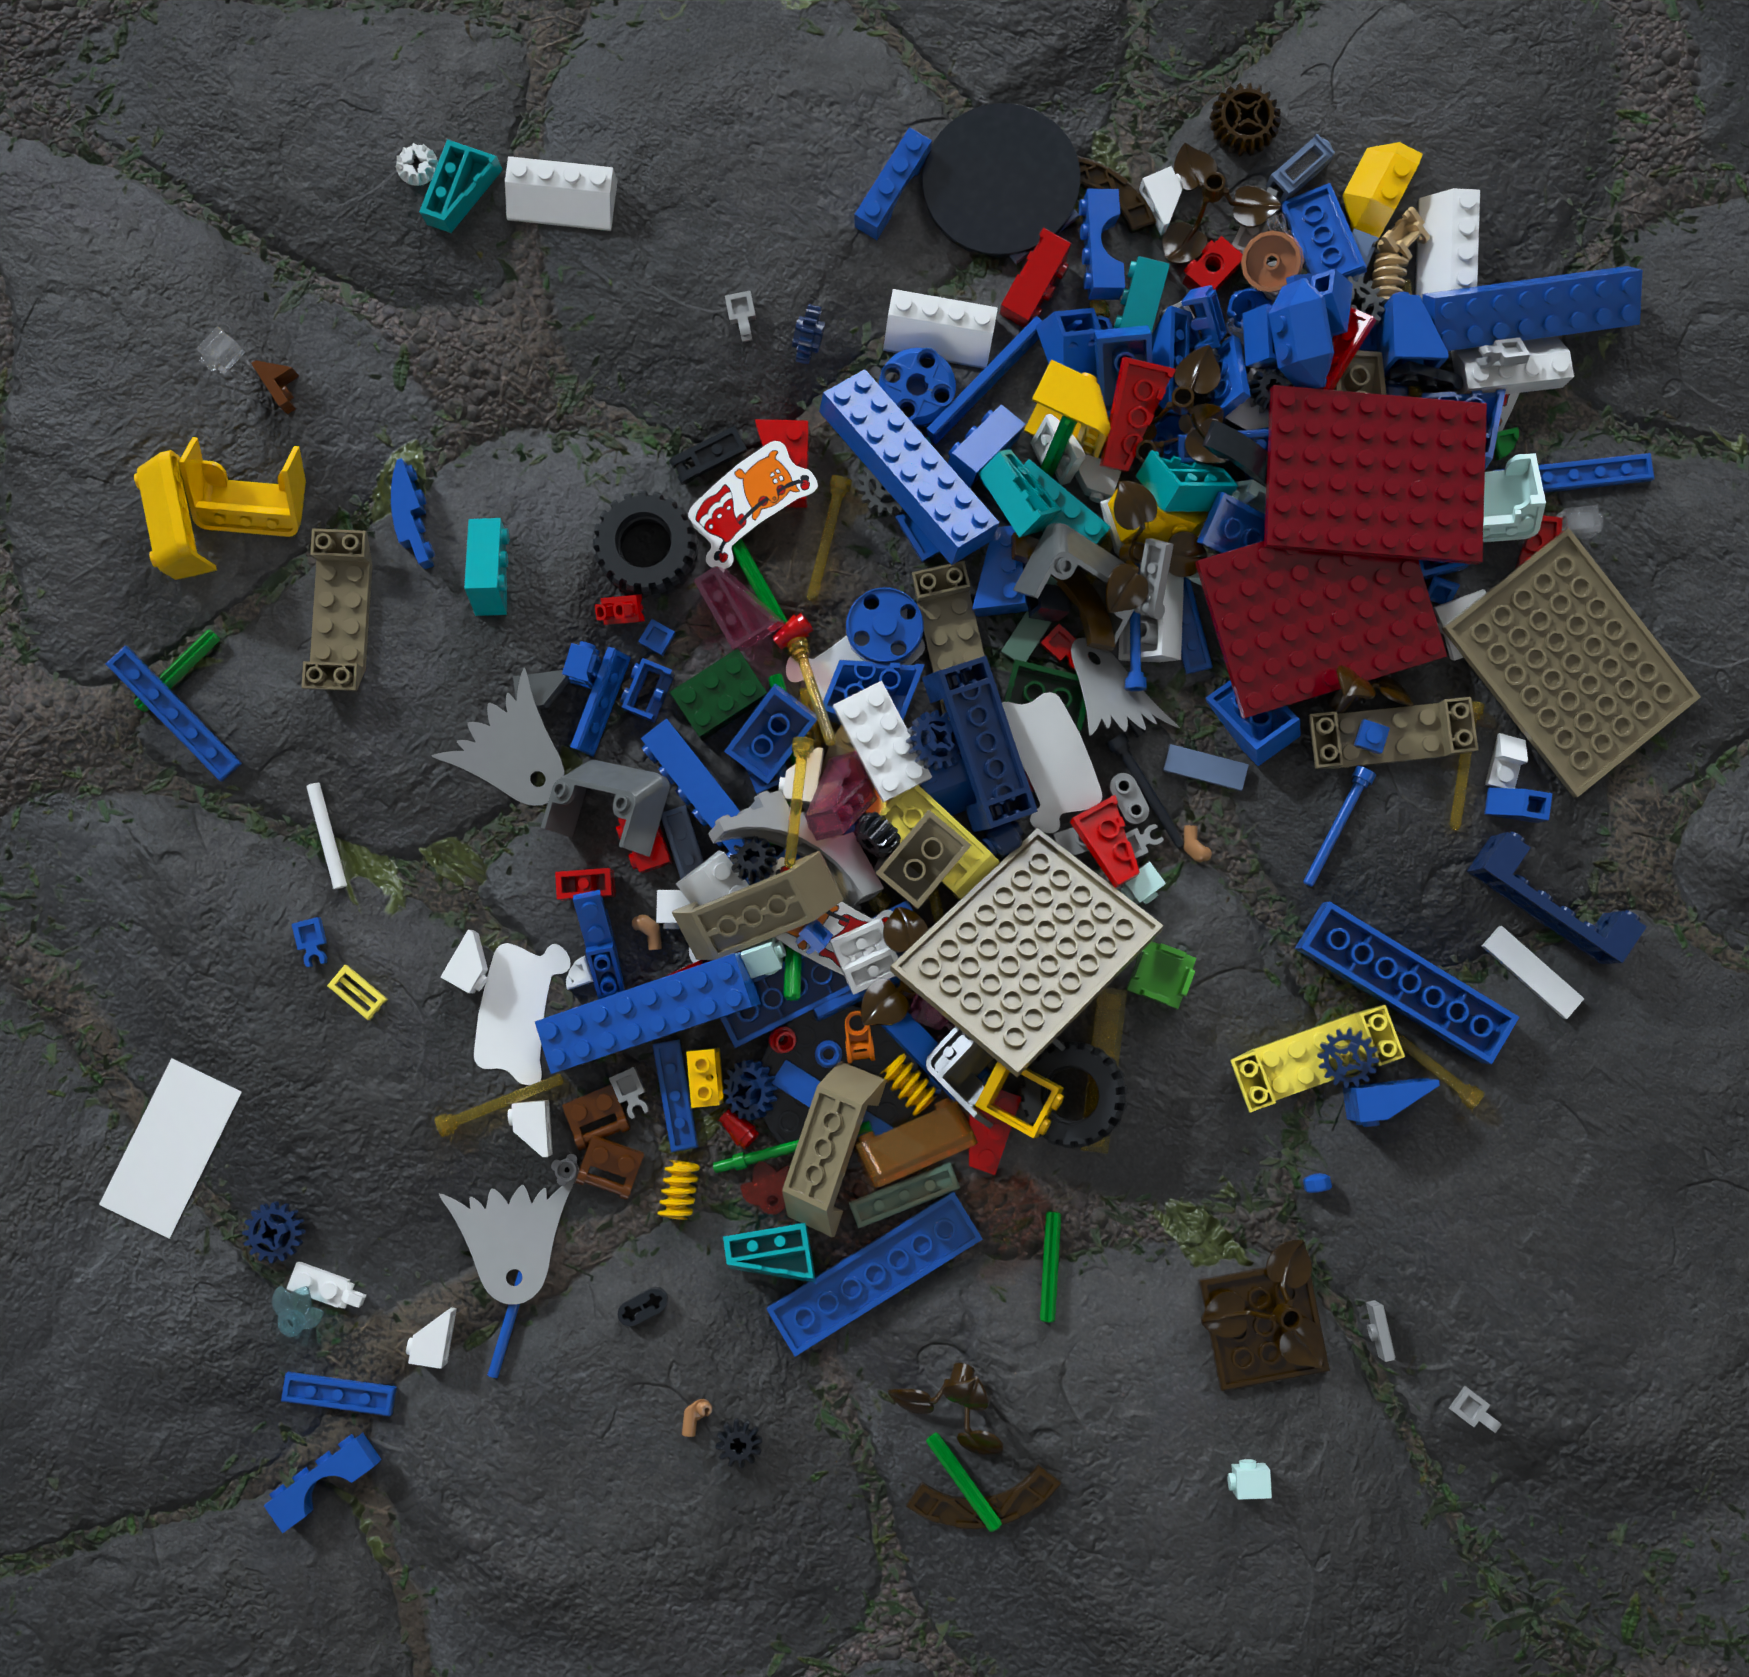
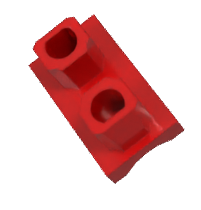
(620, 609)

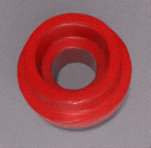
(788, 1042)

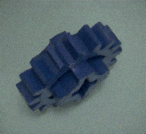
(808, 334)
(923, 737)
(1360, 1063)
(750, 1090)
(277, 1243)

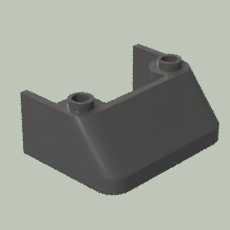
(1059, 555)
(637, 800)
(956, 1067)

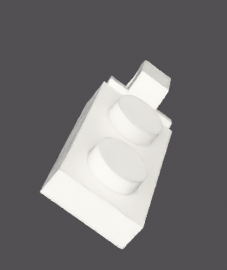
(325, 1286)

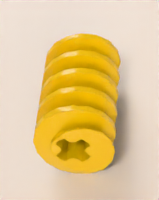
(909, 1084)
(679, 1190)

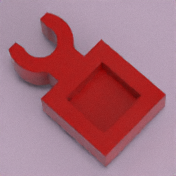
(1059, 645)

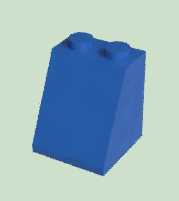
(1408, 334)

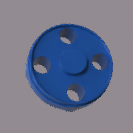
(919, 384)
(884, 626)

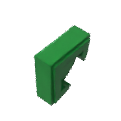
(1505, 442)

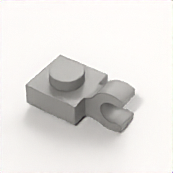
(741, 311)
(1506, 351)
(1473, 1409)

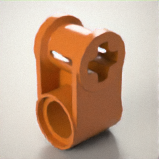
(858, 1040)

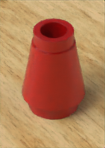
(795, 627)
(740, 1130)

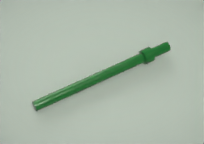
(742, 1160)

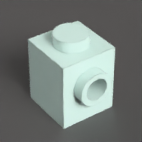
(1144, 885)
(764, 957)
(1250, 1480)

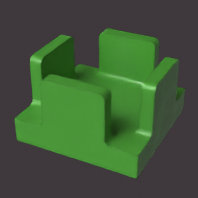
(1162, 974)

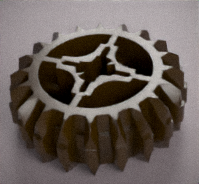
(1240, 106)

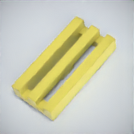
(375, 1007)

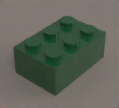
(1032, 680)
(719, 694)

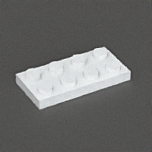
(881, 741)

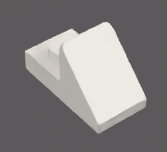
(1506, 761)

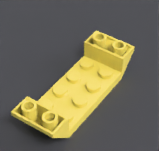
(907, 811)
(1293, 1063)

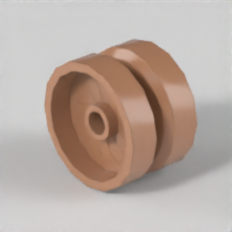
(1258, 253)

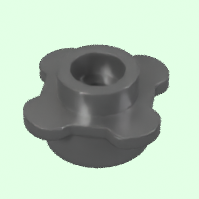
(559, 1168)

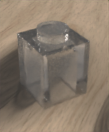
(219, 351)
(1582, 521)

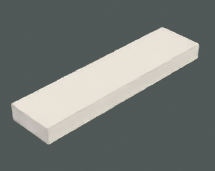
(1532, 972)

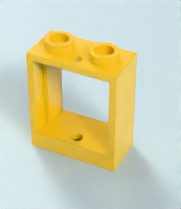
(993, 1087)
(703, 1088)

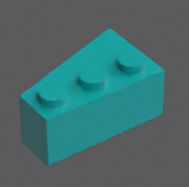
(457, 184)
(1144, 293)
(1182, 485)
(1018, 494)
(487, 566)
(772, 1252)

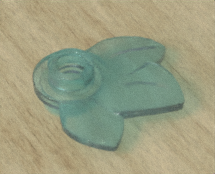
(296, 1308)

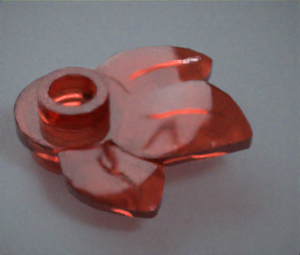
(764, 1184)

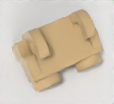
(1404, 234)

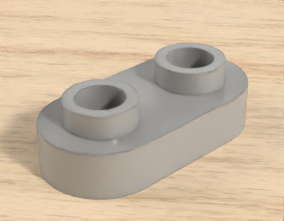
(1129, 798)

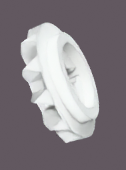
(425, 170)

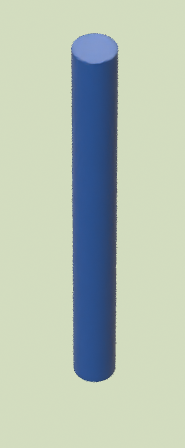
(504, 1335)

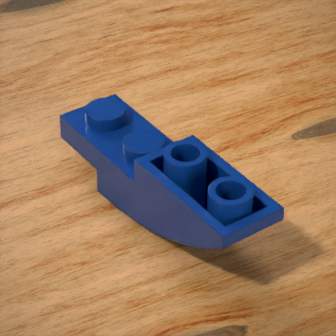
(406, 506)
(599, 943)

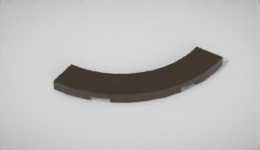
(1132, 205)
(1077, 588)
(1007, 1505)

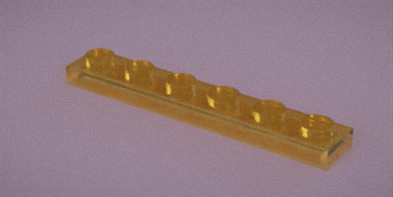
(1108, 1037)

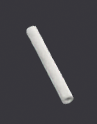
(326, 836)

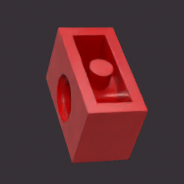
(1219, 254)
(582, 881)

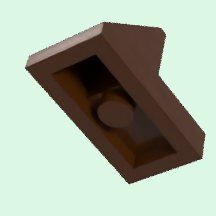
(275, 379)

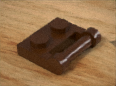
(594, 1107)
(611, 1158)

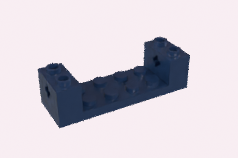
(983, 742)
(1605, 942)

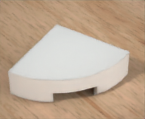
(579, 974)

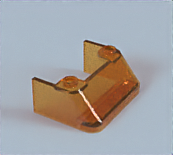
(914, 1144)

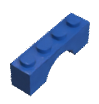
(882, 197)
(1103, 273)
(349, 1462)

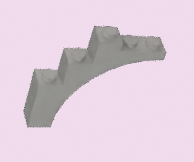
(842, 853)

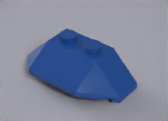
(1302, 335)
(1172, 343)

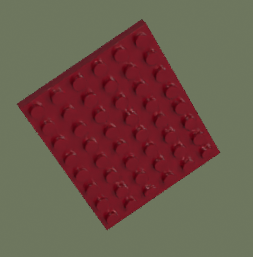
(1375, 475)
(1302, 614)

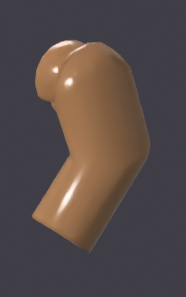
(1193, 846)
(649, 928)
(694, 1413)

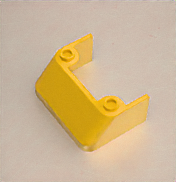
(1076, 397)
(243, 505)
(169, 518)

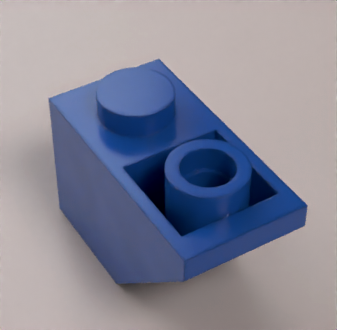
(1337, 295)
(1519, 804)

